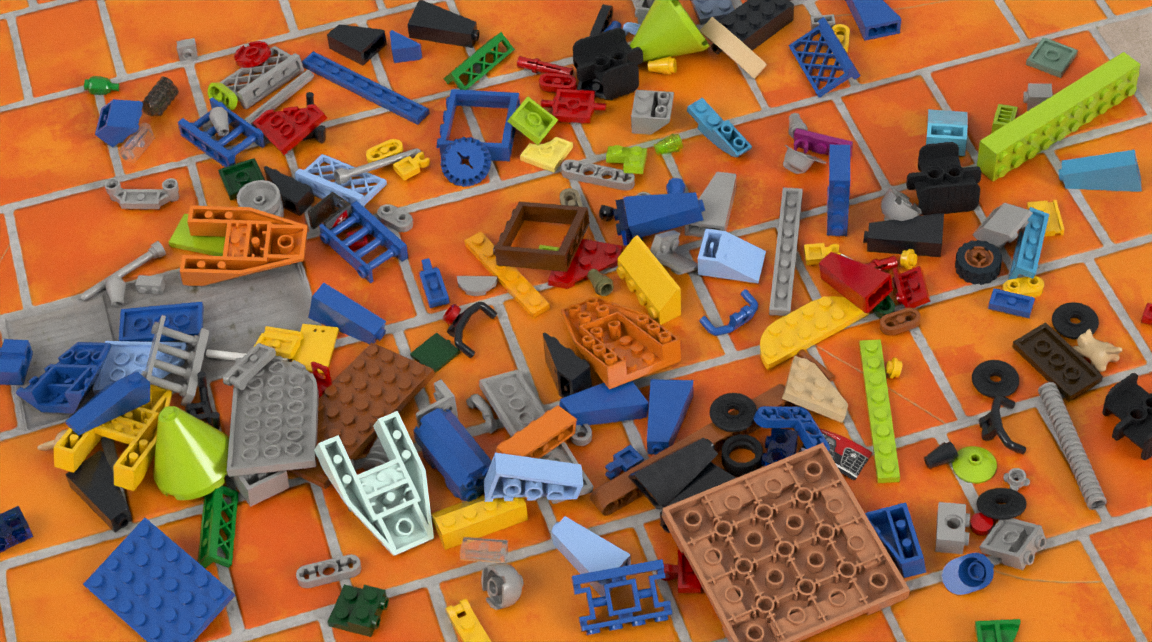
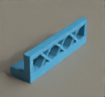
(1029, 245)

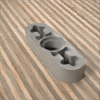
(342, 561)

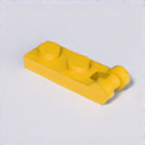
(468, 626)

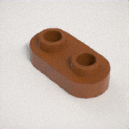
(900, 321)

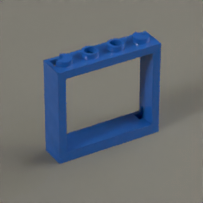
(473, 98)

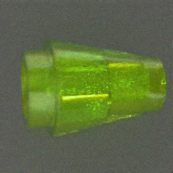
(669, 145)

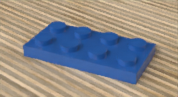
(138, 322)

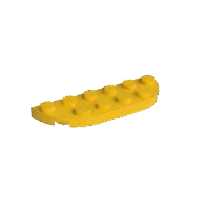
(806, 328)

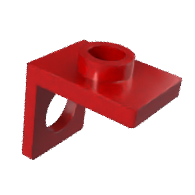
(322, 382)

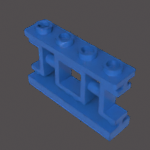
(618, 578)

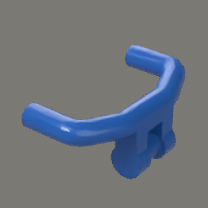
(736, 319)

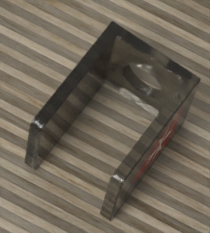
(329, 211)

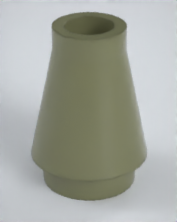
(602, 284)

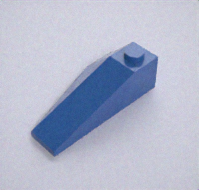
(111, 403)

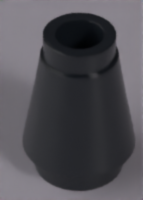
(941, 455)

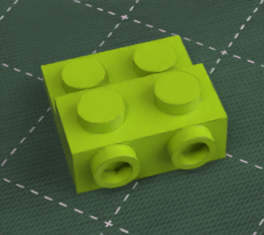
(532, 120)

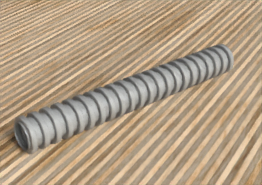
(1072, 446)

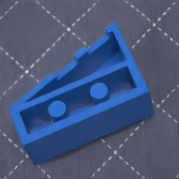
(899, 538)

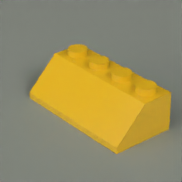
(649, 281)
(477, 519)

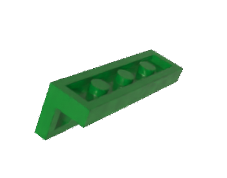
(473, 59)
(213, 522)

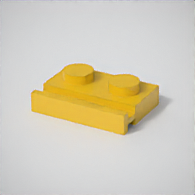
(1054, 223)
(282, 340)

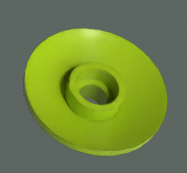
(974, 471)

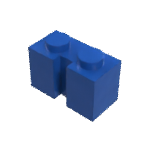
(14, 361)

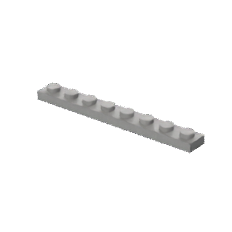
(786, 252)

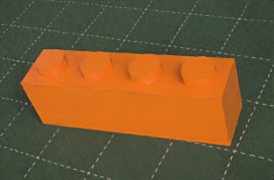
(540, 435)

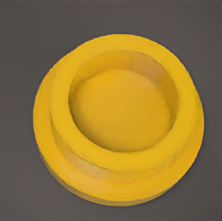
(908, 259)
(894, 368)

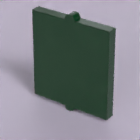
(435, 352)

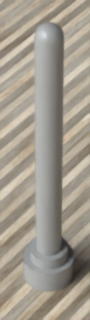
(343, 175)
(155, 251)

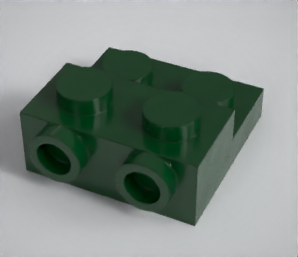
(359, 609)

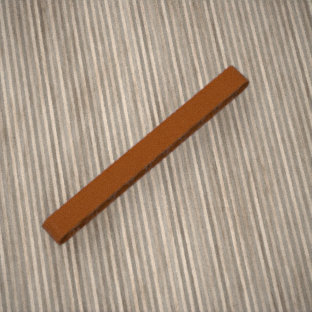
(623, 491)

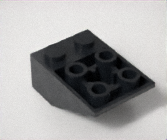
(567, 369)

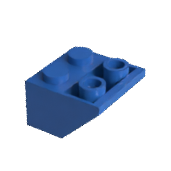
(118, 121)

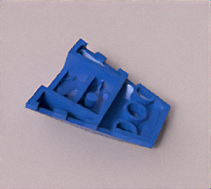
(68, 381)

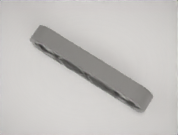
(598, 172)

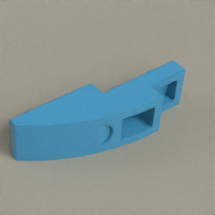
(720, 133)

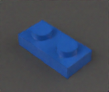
(1011, 303)

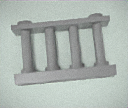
(193, 357)

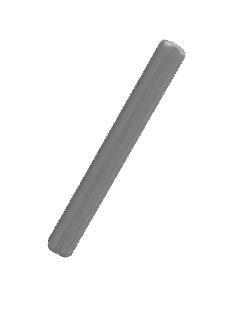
(282, 96)

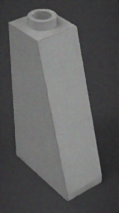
(718, 203)

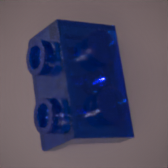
(622, 227)

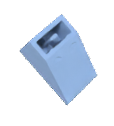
(729, 257)

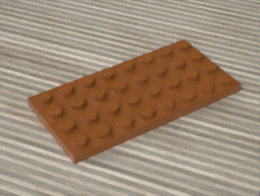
(364, 392)

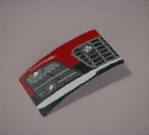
(846, 454)

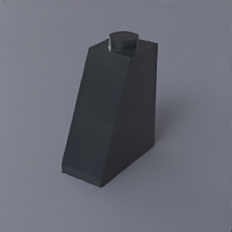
(356, 42)

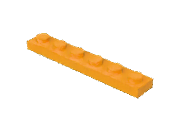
(507, 276)

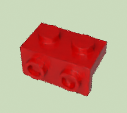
(911, 287)

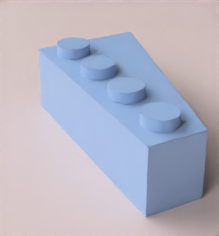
(531, 478)

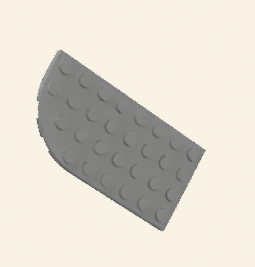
(274, 420)

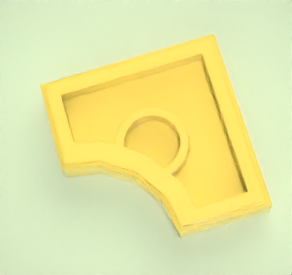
(547, 155)

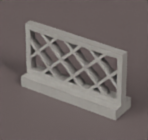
(267, 82)

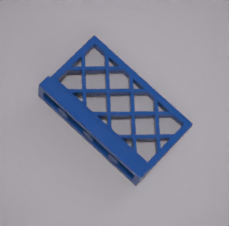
(834, 47)

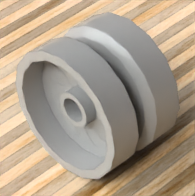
(261, 196)

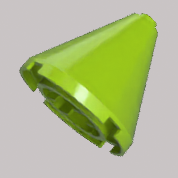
(668, 32)
(188, 455)

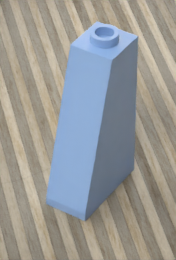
(587, 550)

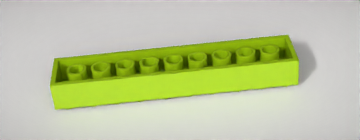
(1058, 116)

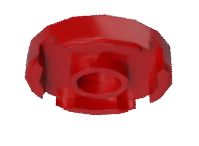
(252, 55)

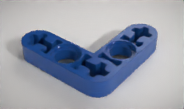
(795, 418)

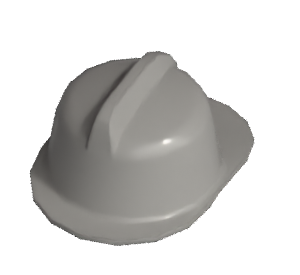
(798, 161)

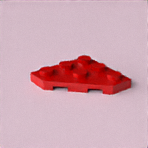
(289, 126)
(588, 256)

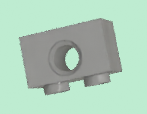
(948, 517)

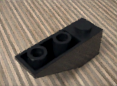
(294, 194)

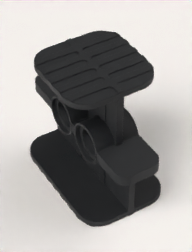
(609, 61)
(942, 182)
(1134, 409)

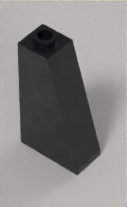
(441, 26)
(894, 236)
(672, 473)
(708, 478)
(96, 487)

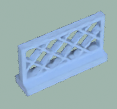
(322, 187)

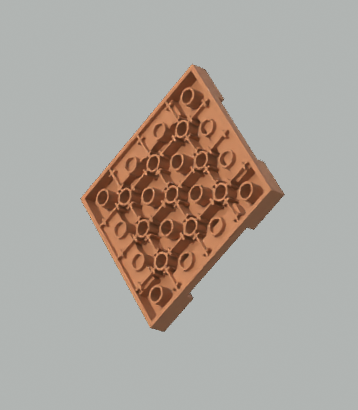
(785, 550)

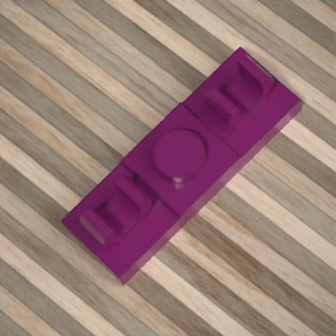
(817, 142)

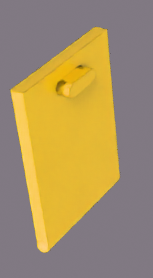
(316, 345)

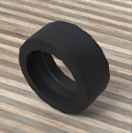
(741, 442)

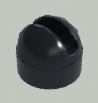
(606, 211)

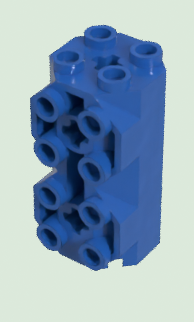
(453, 453)

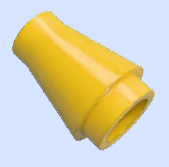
(664, 65)

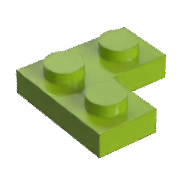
(632, 157)

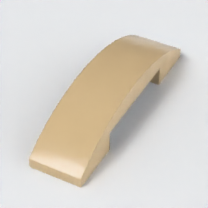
(733, 47)

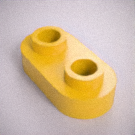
(843, 33)
(384, 150)
(1025, 286)

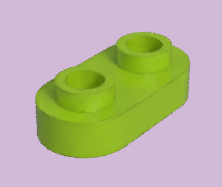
(223, 94)

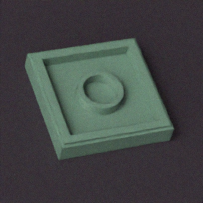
(1051, 57)

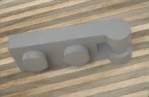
(249, 366)

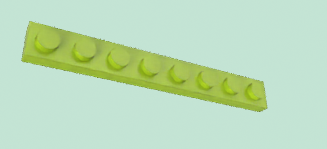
(879, 411)

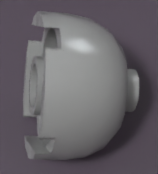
(898, 207)
(502, 585)

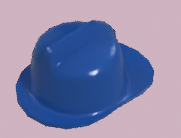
(968, 573)

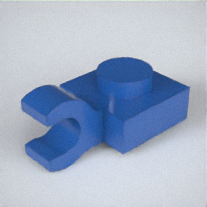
(623, 460)

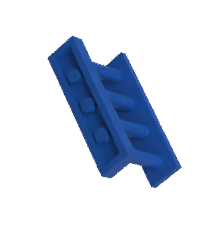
(215, 148)
(371, 226)

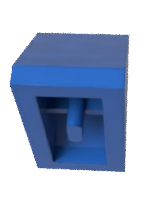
(404, 48)

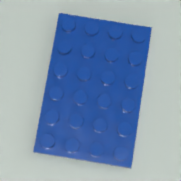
(158, 587)

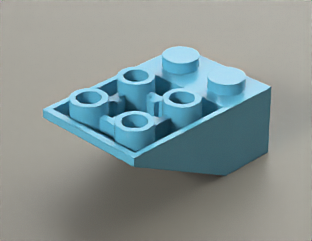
(947, 127)

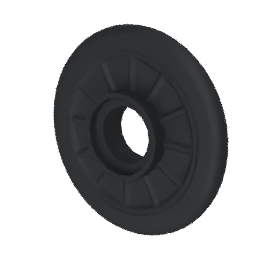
(1063, 314)
(989, 388)
(733, 423)
(1014, 504)

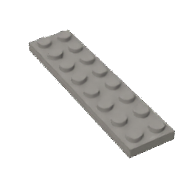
(517, 408)

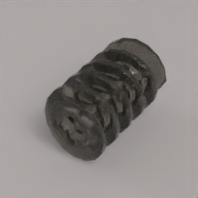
(159, 97)

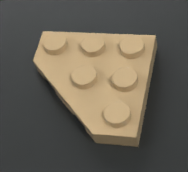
(813, 391)

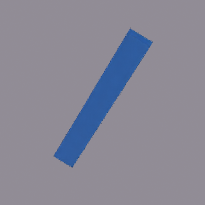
(365, 87)

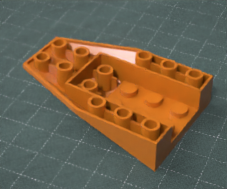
(619, 340)

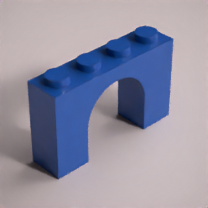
(838, 190)

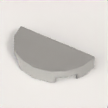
(477, 284)

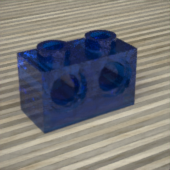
(780, 445)
(13, 528)

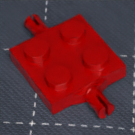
(573, 105)

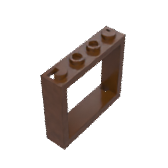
(539, 258)

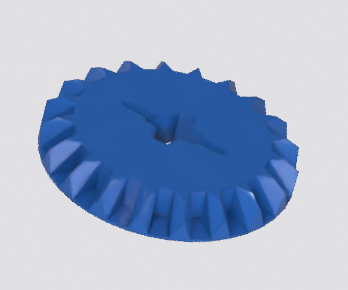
(462, 174)

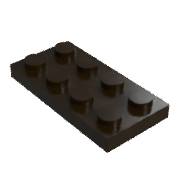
(1057, 361)

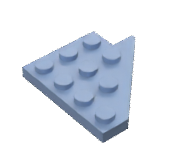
(130, 357)

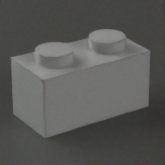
(814, 20)
(150, 284)

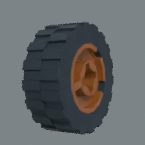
(978, 262)

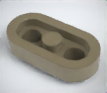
(570, 197)

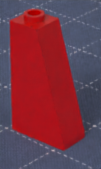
(855, 281)

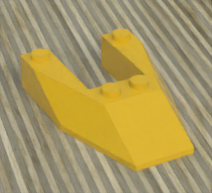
(134, 428)

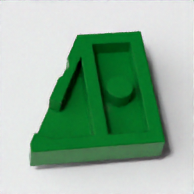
(997, 630)

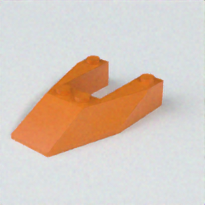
(252, 243)

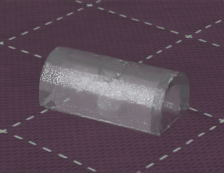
(137, 143)
(484, 550)

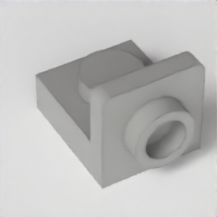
(187, 49)

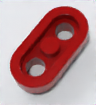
(551, 82)

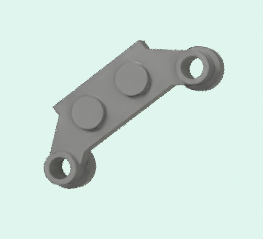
(142, 197)

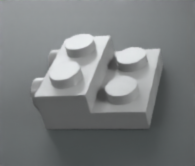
(1014, 542)

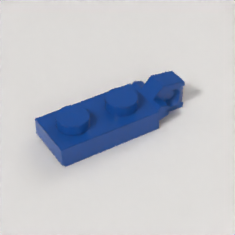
(433, 285)

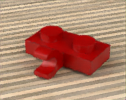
(683, 571)

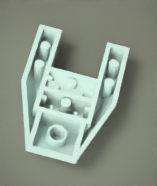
(387, 498)

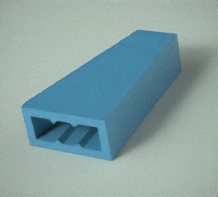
(1103, 172)

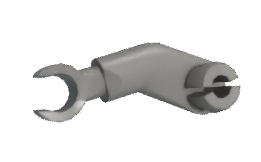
(477, 401)

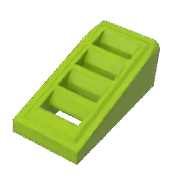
(1003, 116)

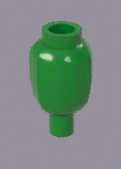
(100, 85)

